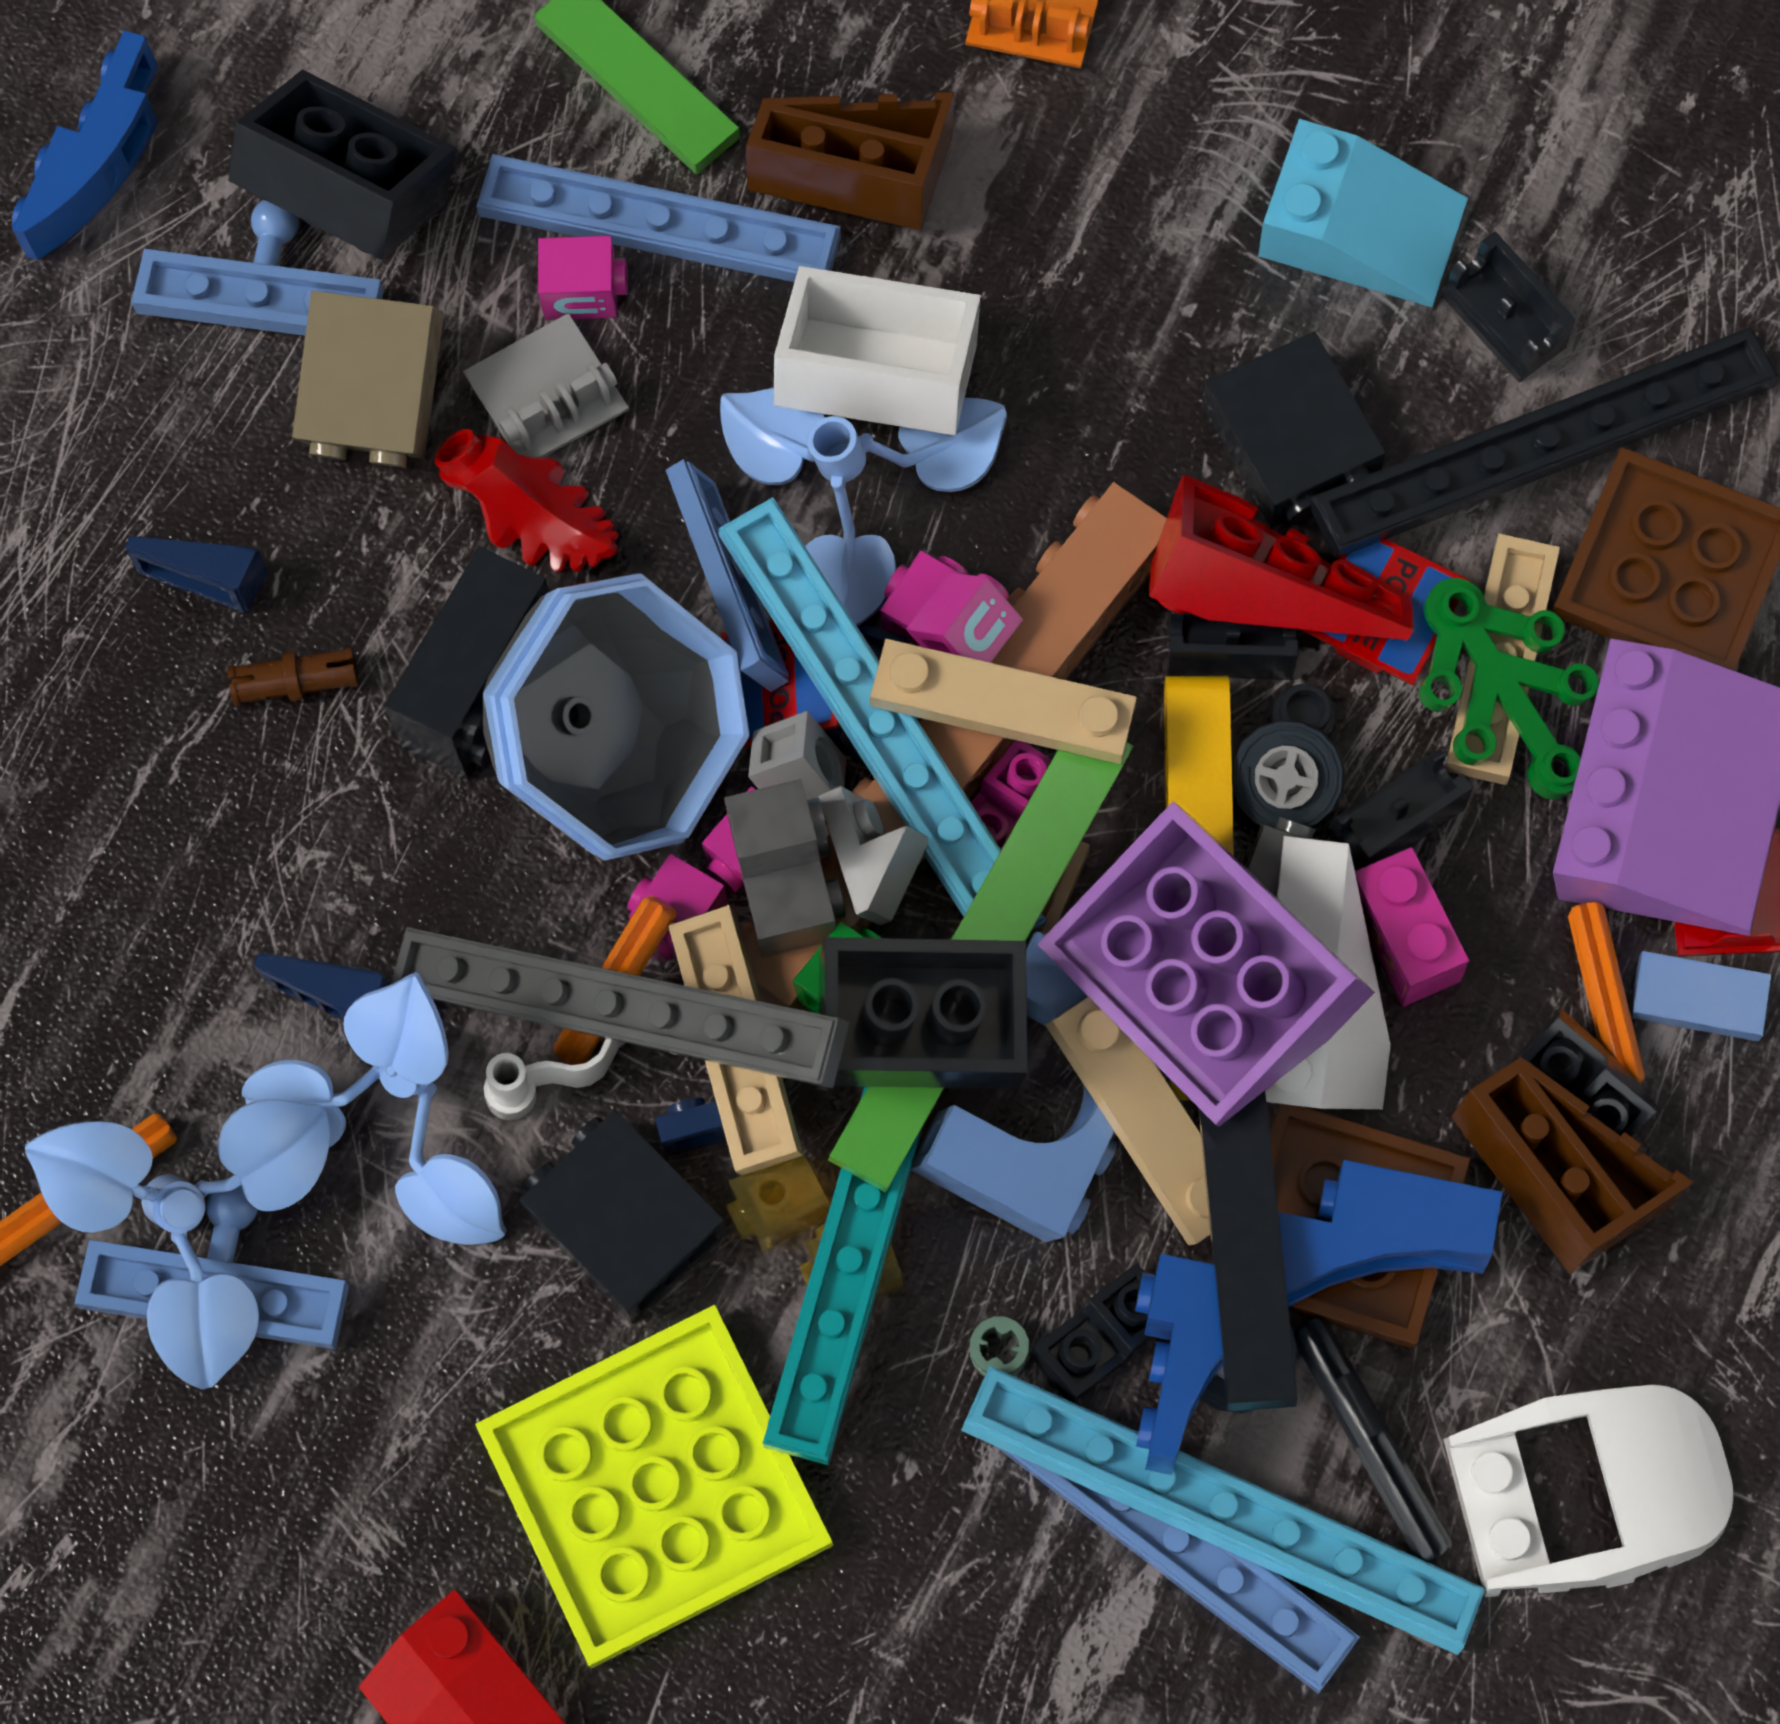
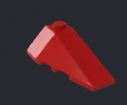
(1240, 571)
(453, 1673)

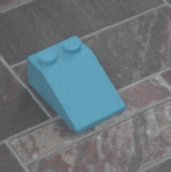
(1360, 216)

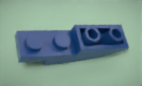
(88, 166)

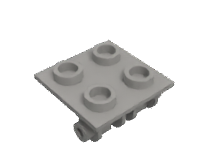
(546, 389)

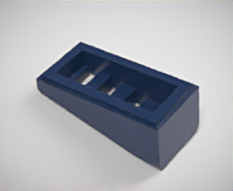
(209, 570)
(317, 983)

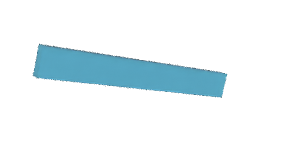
(844, 675)
(1226, 1511)

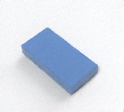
(1700, 996)

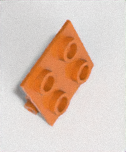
(1033, 28)

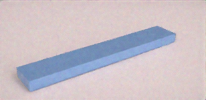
(655, 219)
(1235, 1590)

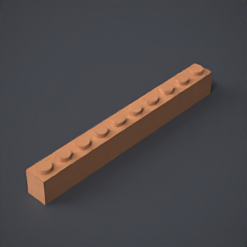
(1063, 616)

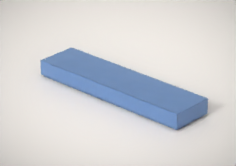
(733, 595)

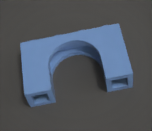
(1015, 1179)

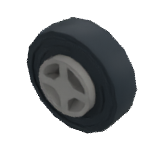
(1264, 790)

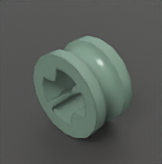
(1003, 1328)

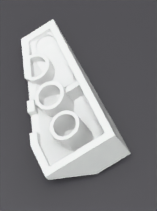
(1351, 1067)

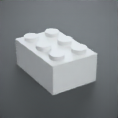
(876, 350)

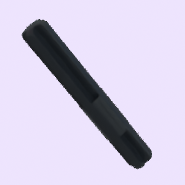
(1372, 1440)

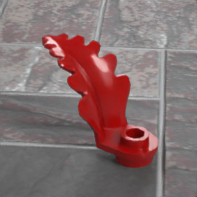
(526, 503)

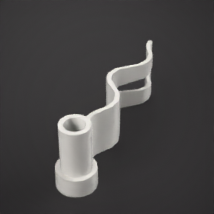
(519, 1097)

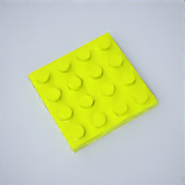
(652, 1486)

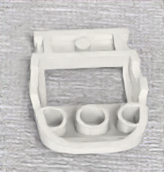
(1659, 1471)

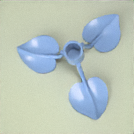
(775, 440)
(407, 1045)
(96, 1169)

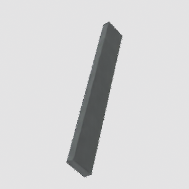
(626, 1007)

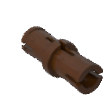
(293, 676)

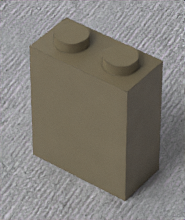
(367, 378)

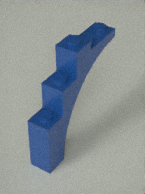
(1375, 1225)

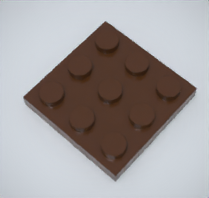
(1672, 562)
(1311, 1148)

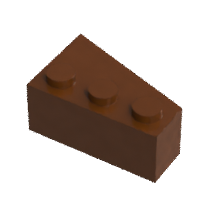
(852, 156)
(1562, 1164)

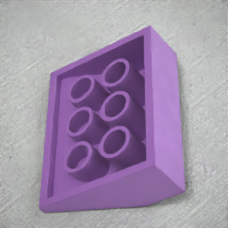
(1674, 791)
(1203, 966)

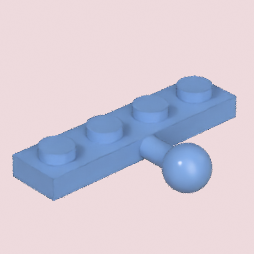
(241, 292)
(289, 1304)

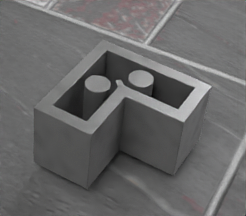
(779, 856)

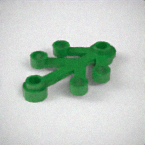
(1501, 678)

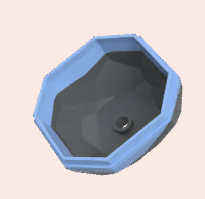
(653, 710)

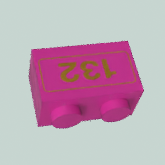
(1409, 928)

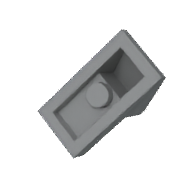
(873, 866)

